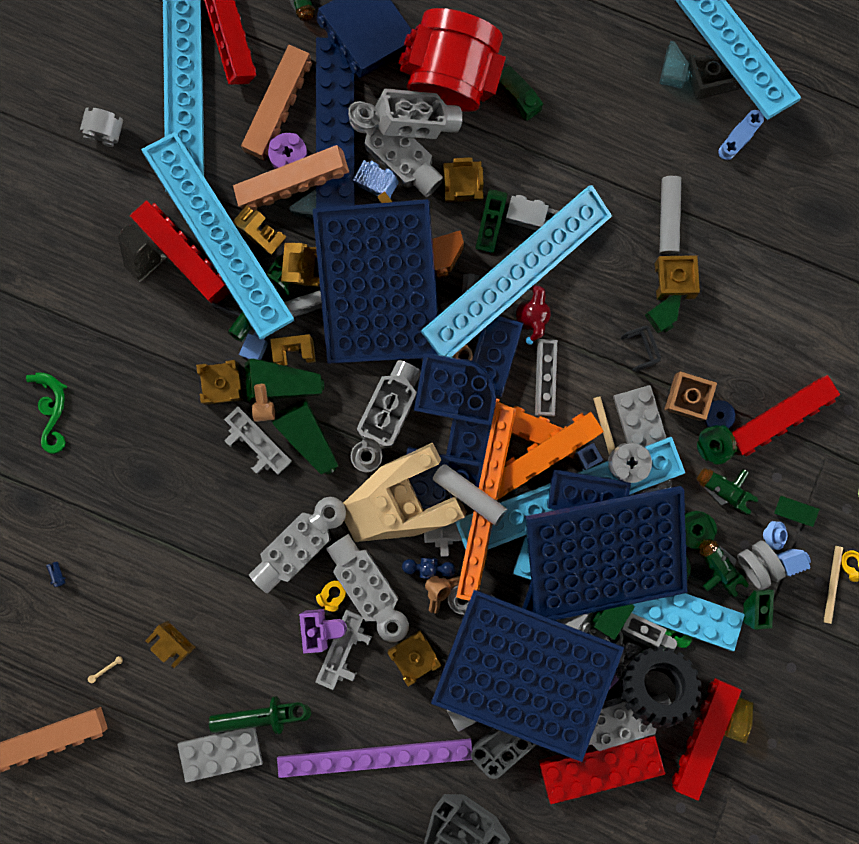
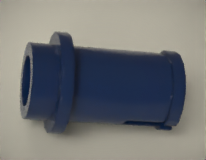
(56, 575)

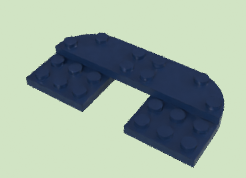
(468, 395)

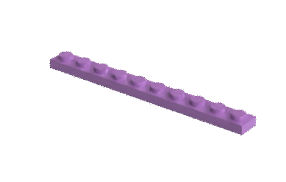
(374, 758)

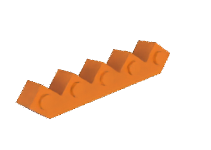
(532, 428)
(549, 452)

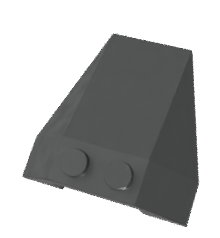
(463, 821)

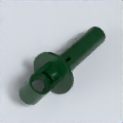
(241, 326)
(275, 715)

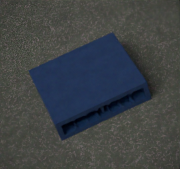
(364, 32)

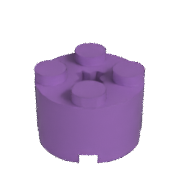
(285, 144)

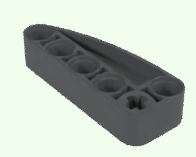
(494, 745)

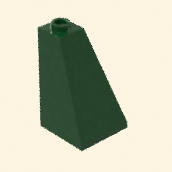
(281, 380)
(303, 431)

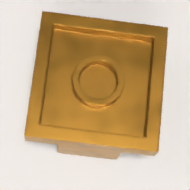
(463, 180)
(170, 643)

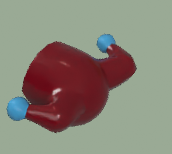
(534, 314)

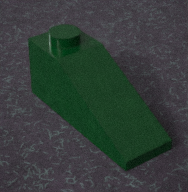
(520, 93)
(491, 220)

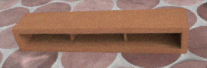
(277, 102)
(291, 178)
(52, 737)

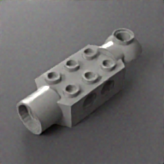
(407, 114)
(405, 158)
(385, 415)
(297, 545)
(367, 588)
(618, 725)

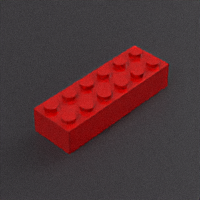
(178, 250)
(601, 770)

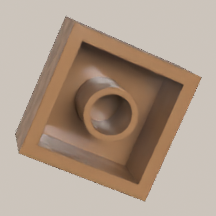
(690, 396)

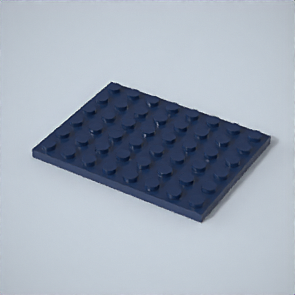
(376, 280)
(608, 553)
(527, 675)

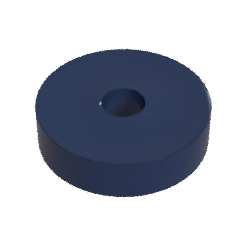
(725, 409)

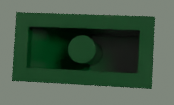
(664, 314)
(759, 609)
(612, 620)

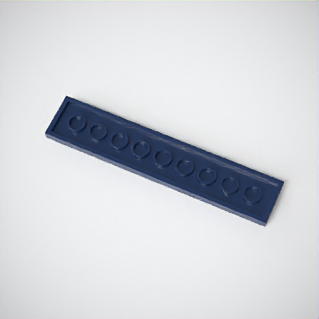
(333, 126)

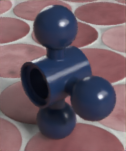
(428, 568)

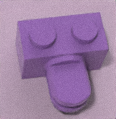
(317, 630)

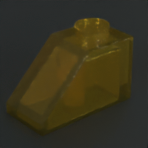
(741, 721)

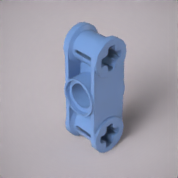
(741, 135)

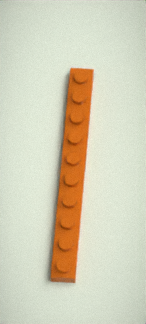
(490, 484)

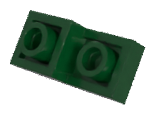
(797, 511)

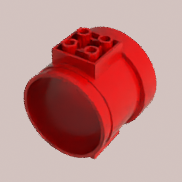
(454, 58)

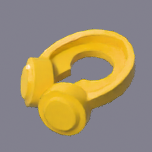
(853, 574)
(322, 597)

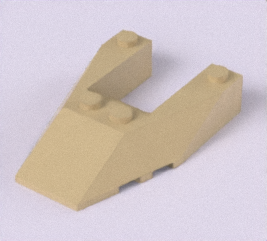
(389, 507)

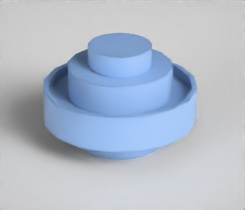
(775, 535)

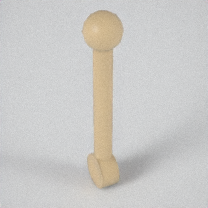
(92, 678)

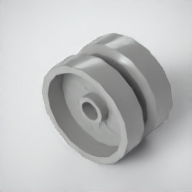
(761, 565)

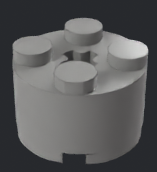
(101, 126)
(630, 473)

